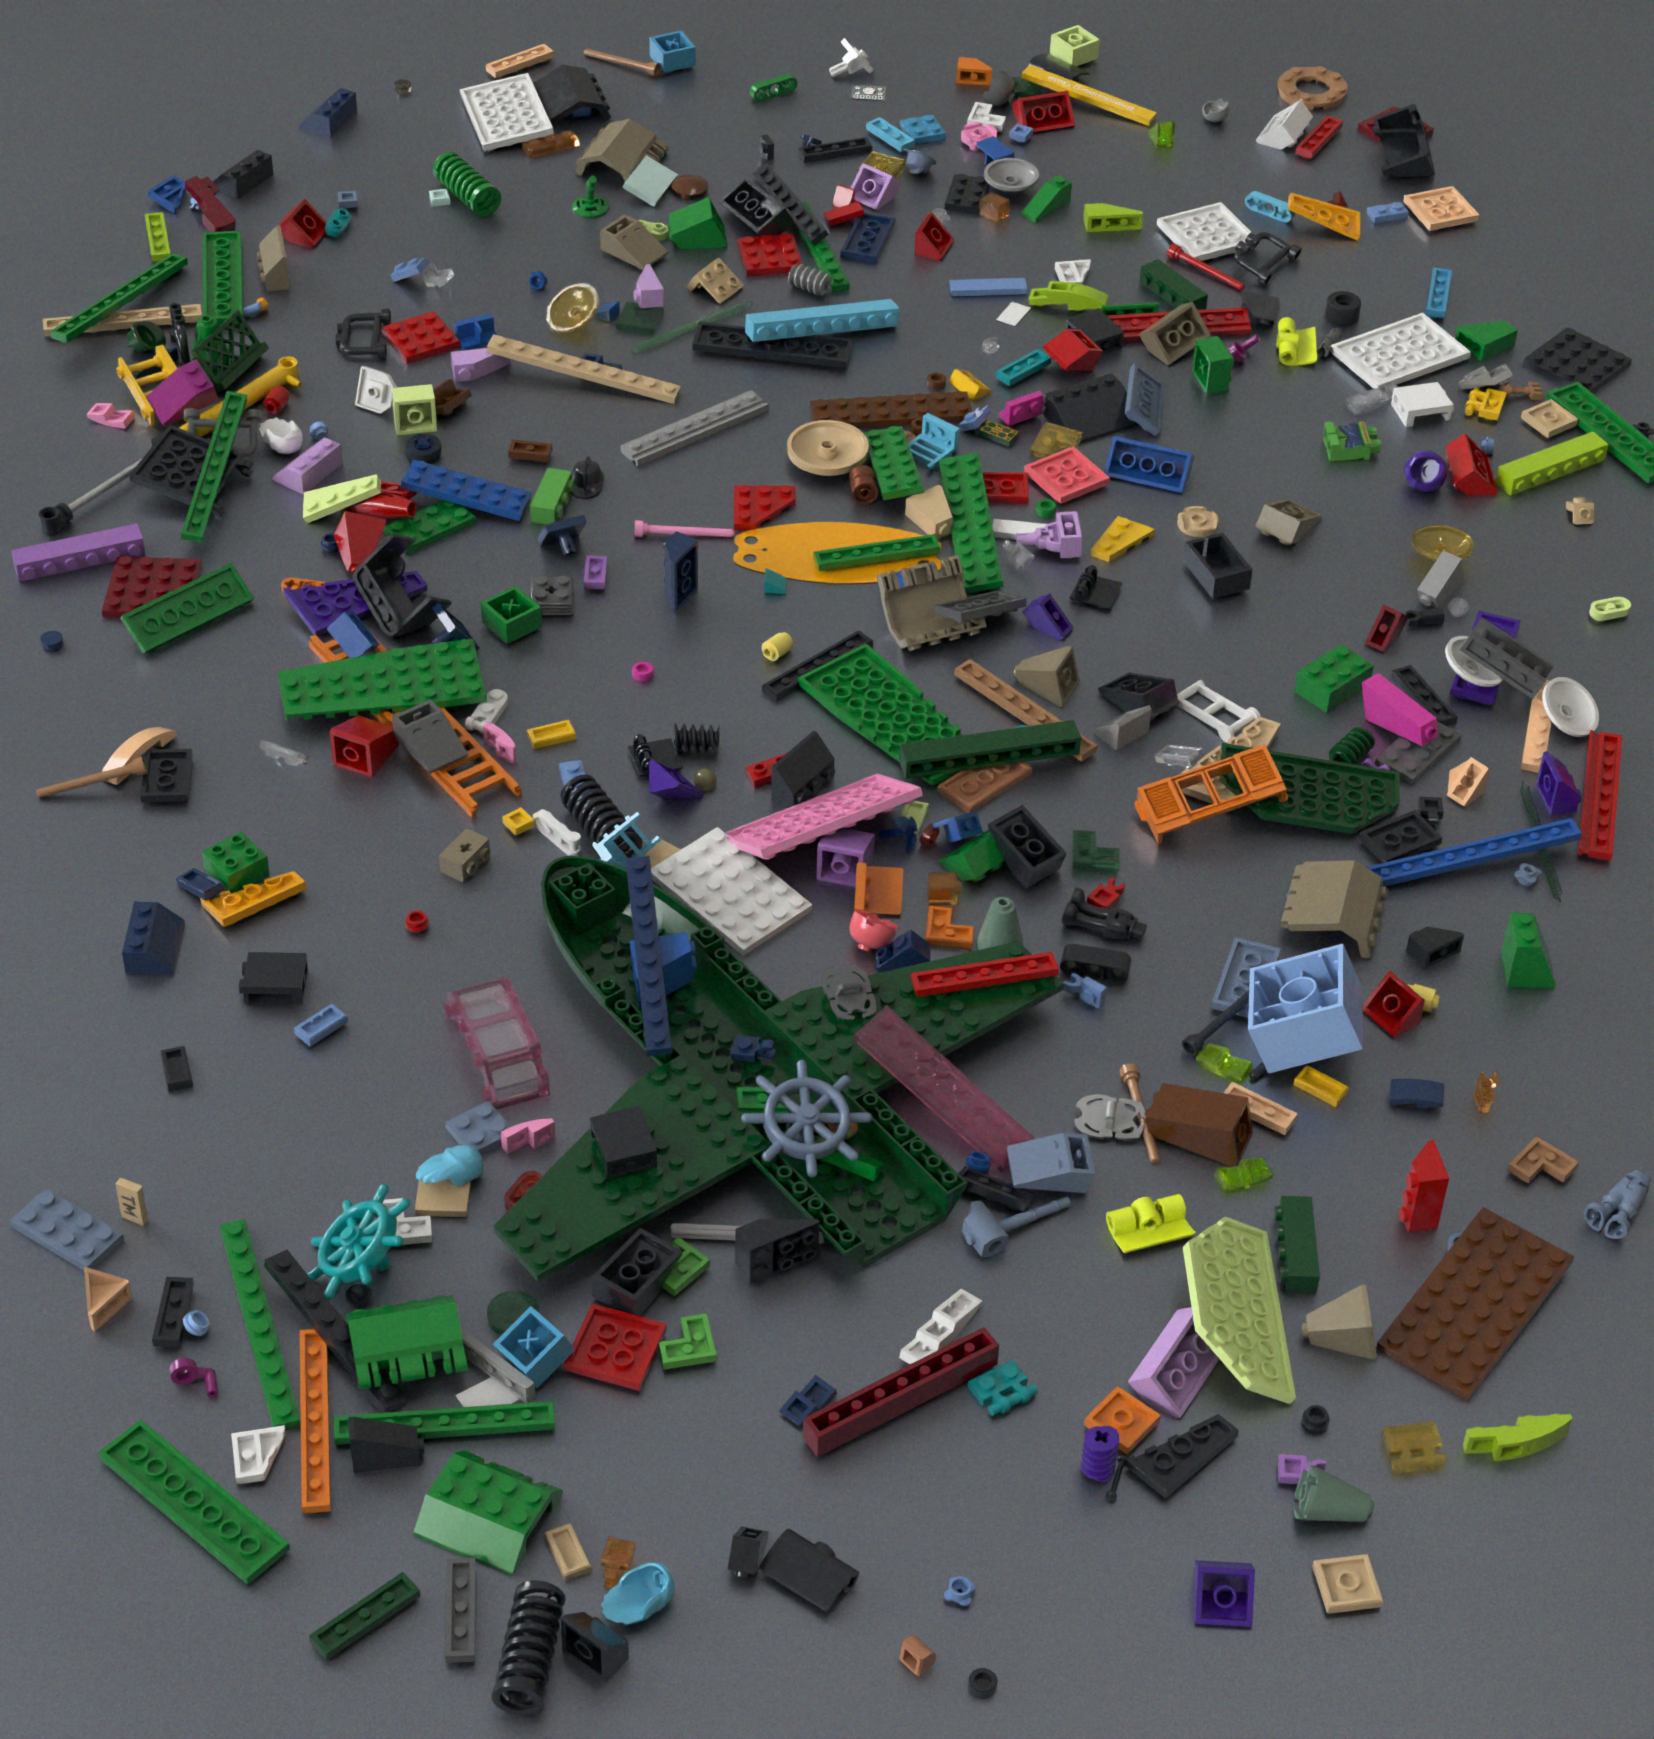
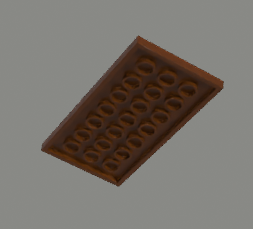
(1475, 1303)

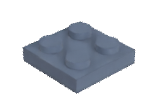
(478, 1127)

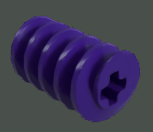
(1100, 1453)

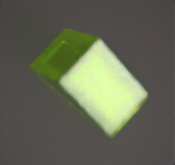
(1162, 134)

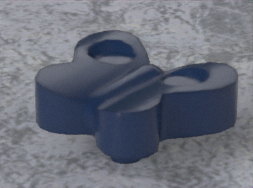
(809, 139)

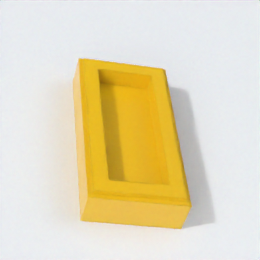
(551, 734)
(1321, 1086)

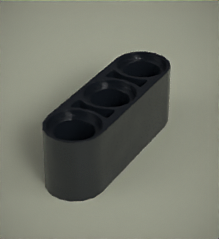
(1095, 963)

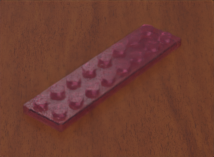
(941, 1086)

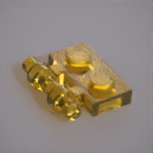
(1410, 1439)

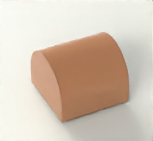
(916, 1655)

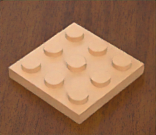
(1441, 208)

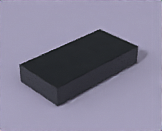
(176, 1068)

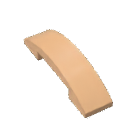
(136, 746)

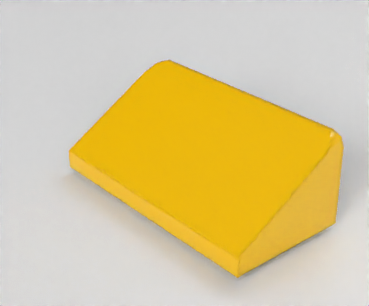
(967, 382)

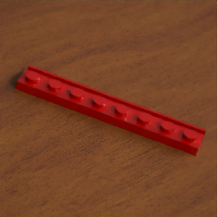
(1218, 322)
(1600, 795)

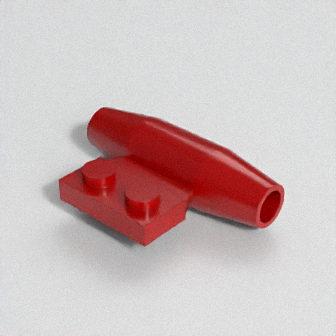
(390, 503)

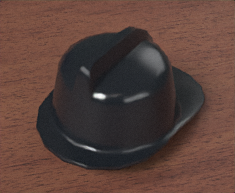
(587, 478)

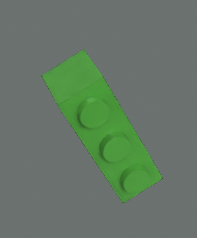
(551, 496)

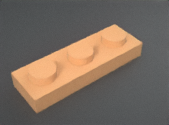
(1264, 1110)

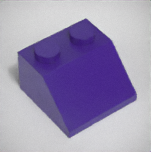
(1557, 786)
(1223, 1593)

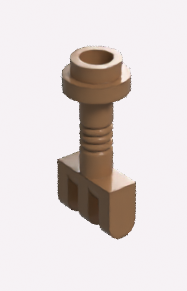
(1532, 389)

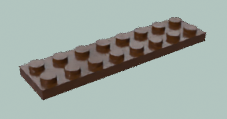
(892, 410)

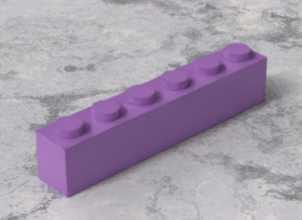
(77, 552)

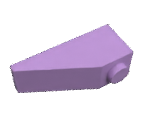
(648, 289)
(475, 364)

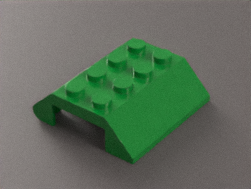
(484, 1511)

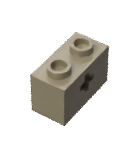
(464, 855)

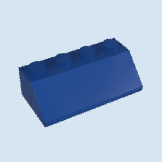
(1148, 464)

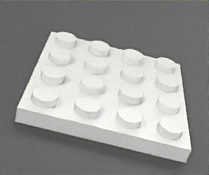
(1205, 231)

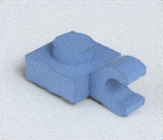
(1089, 990)

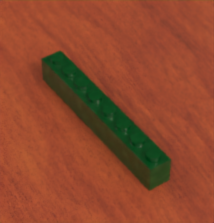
(989, 749)

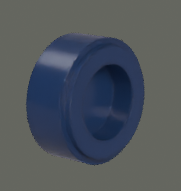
(51, 640)

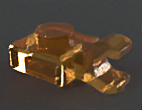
(1484, 1091)
(616, 1557)

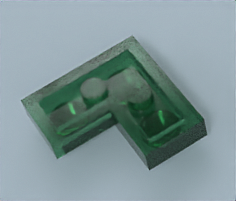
(1088, 856)

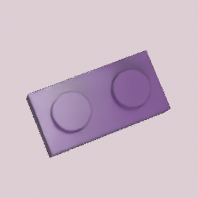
(595, 572)

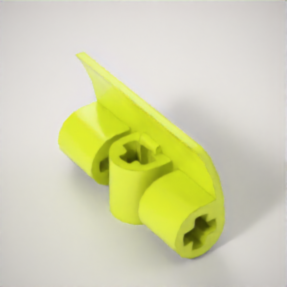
(1295, 346)
(1149, 1223)

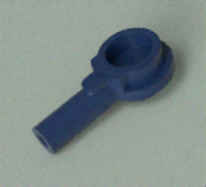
(329, 543)

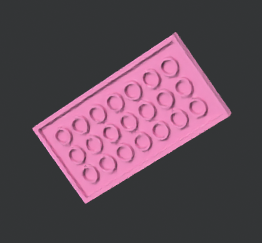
(822, 815)

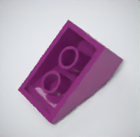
(182, 390)

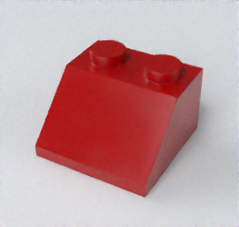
(303, 225)

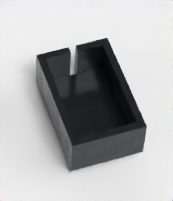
(1221, 568)

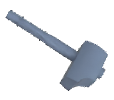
(990, 1236)

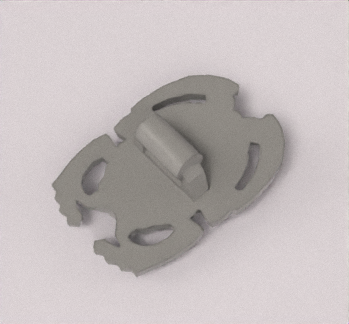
(1108, 1117)

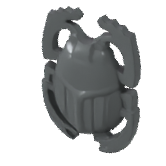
(849, 992)

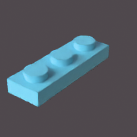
(890, 134)

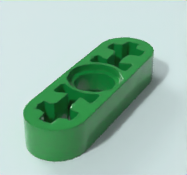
(785, 84)

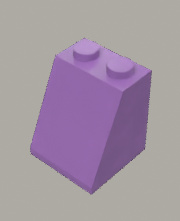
(840, 854)

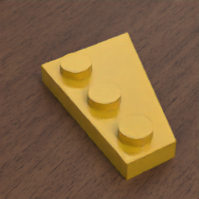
(1119, 537)

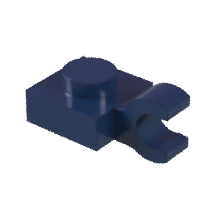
(749, 1048)

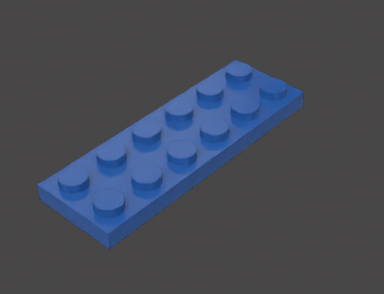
(466, 490)

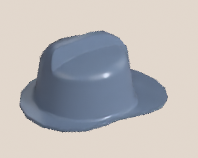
(918, 162)

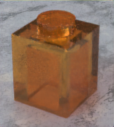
(994, 207)
(943, 888)

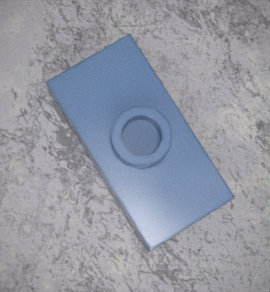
(321, 1024)

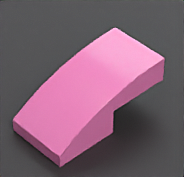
(107, 415)
(501, 741)
(532, 1132)

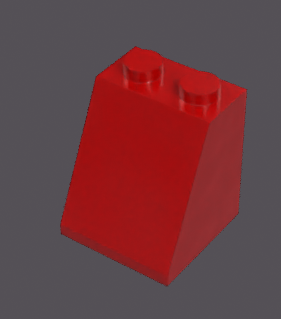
(362, 745)

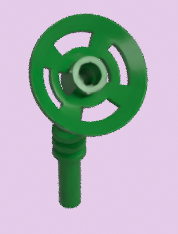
(590, 202)

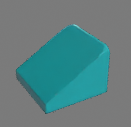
(774, 582)

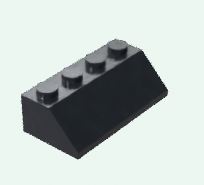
(757, 209)

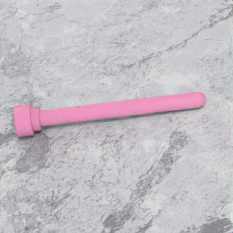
(642, 529)

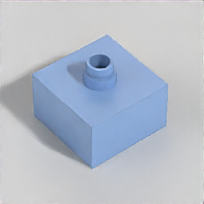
(1305, 1008)

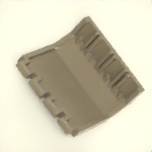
(1336, 898)

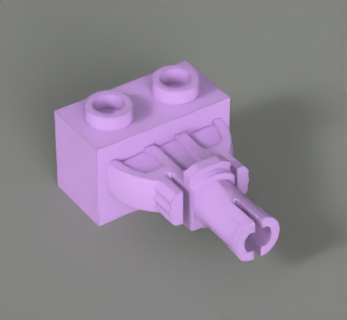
(1060, 536)

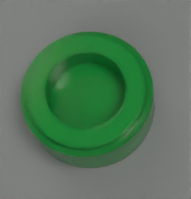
(1046, 508)

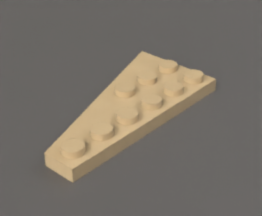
(1255, 734)

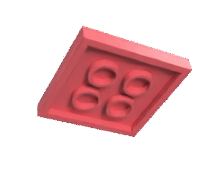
(1066, 475)

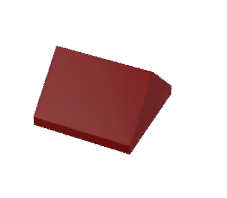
(932, 238)
(1394, 1005)

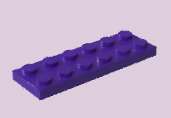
(1484, 695)

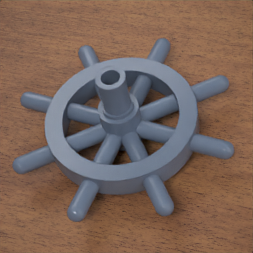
(806, 1118)

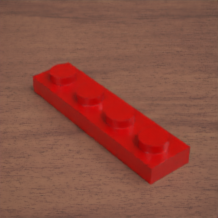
(1319, 137)

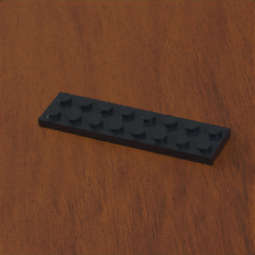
(805, 349)

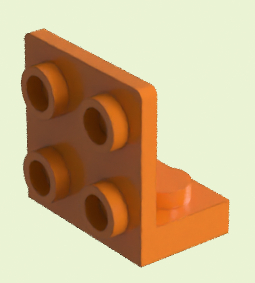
(878, 889)

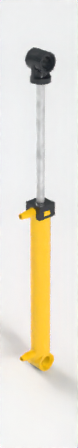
(284, 373)

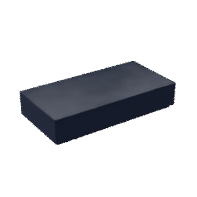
(200, 884)

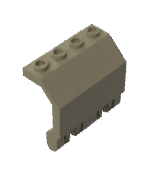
(622, 147)
(911, 606)

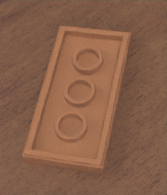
(978, 786)

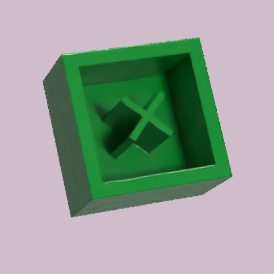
(1212, 365)
(511, 614)
(235, 862)

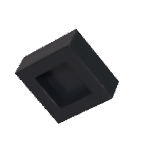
(766, 147)

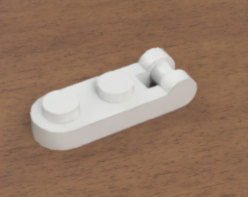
(488, 711)
(558, 833)

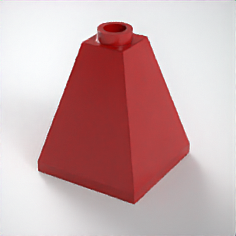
(357, 538)

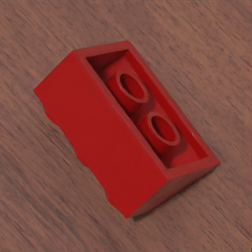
(1044, 111)
(1470, 467)
(1424, 1190)

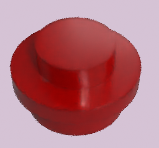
(416, 921)

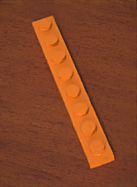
(314, 1423)

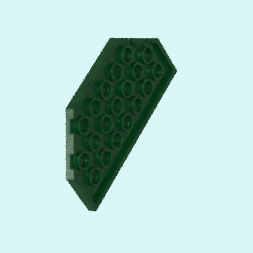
(1323, 792)

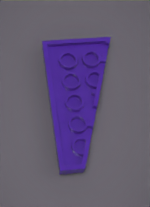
(325, 603)

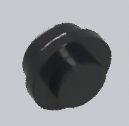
(358, 1296)
(1316, 1418)

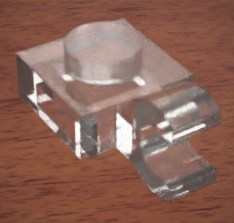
(1019, 555)

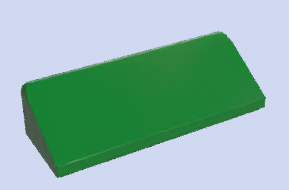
(1137, 308)
(863, 1166)

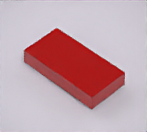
(844, 213)

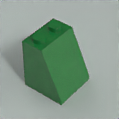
(697, 226)
(1526, 953)

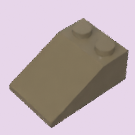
(1287, 520)

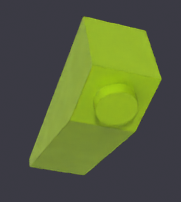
(1111, 218)

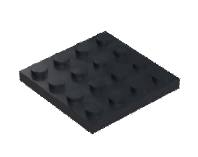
(1577, 358)

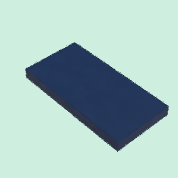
(868, 238)

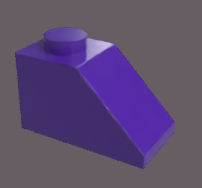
(1048, 617)

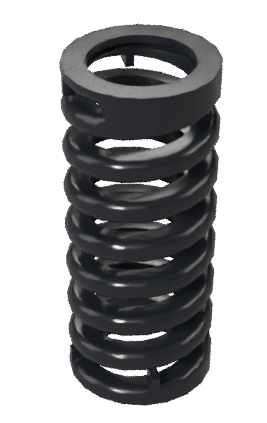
(596, 812)
(539, 1610)

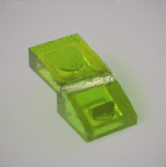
(1219, 1061)

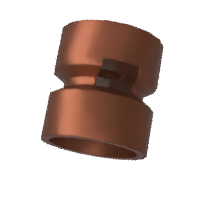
(863, 484)

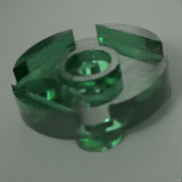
(1025, 88)

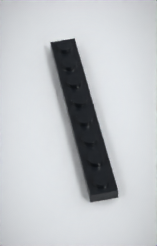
(781, 193)
(329, 1325)

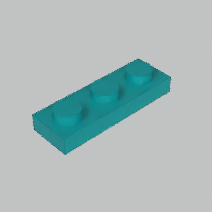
(1023, 367)

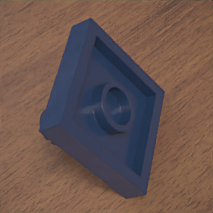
(563, 532)
(453, 626)

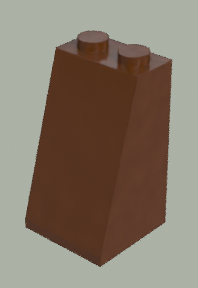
(1201, 1122)

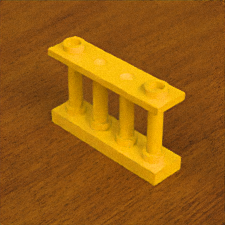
(162, 360)

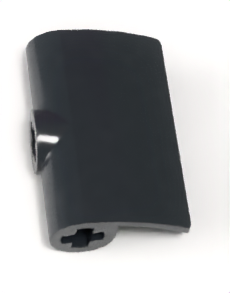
(1057, 66)
(808, 1569)

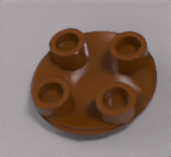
(689, 186)

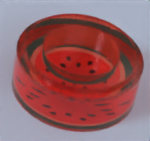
(929, 835)

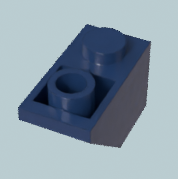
(903, 952)

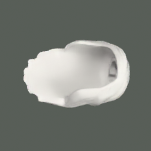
(281, 435)

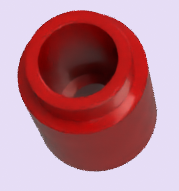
(276, 399)

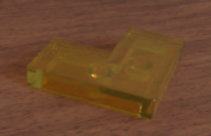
(1052, 436)

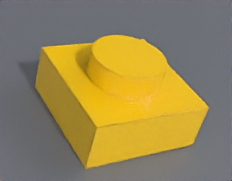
(518, 821)

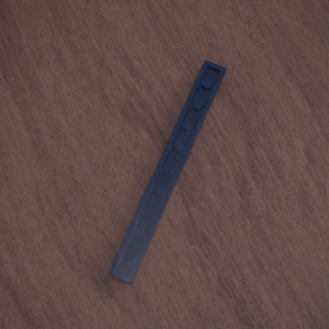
(648, 956)

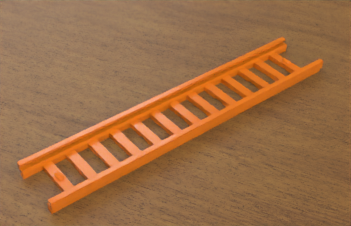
(448, 782)

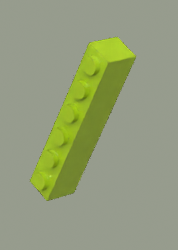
(1551, 463)

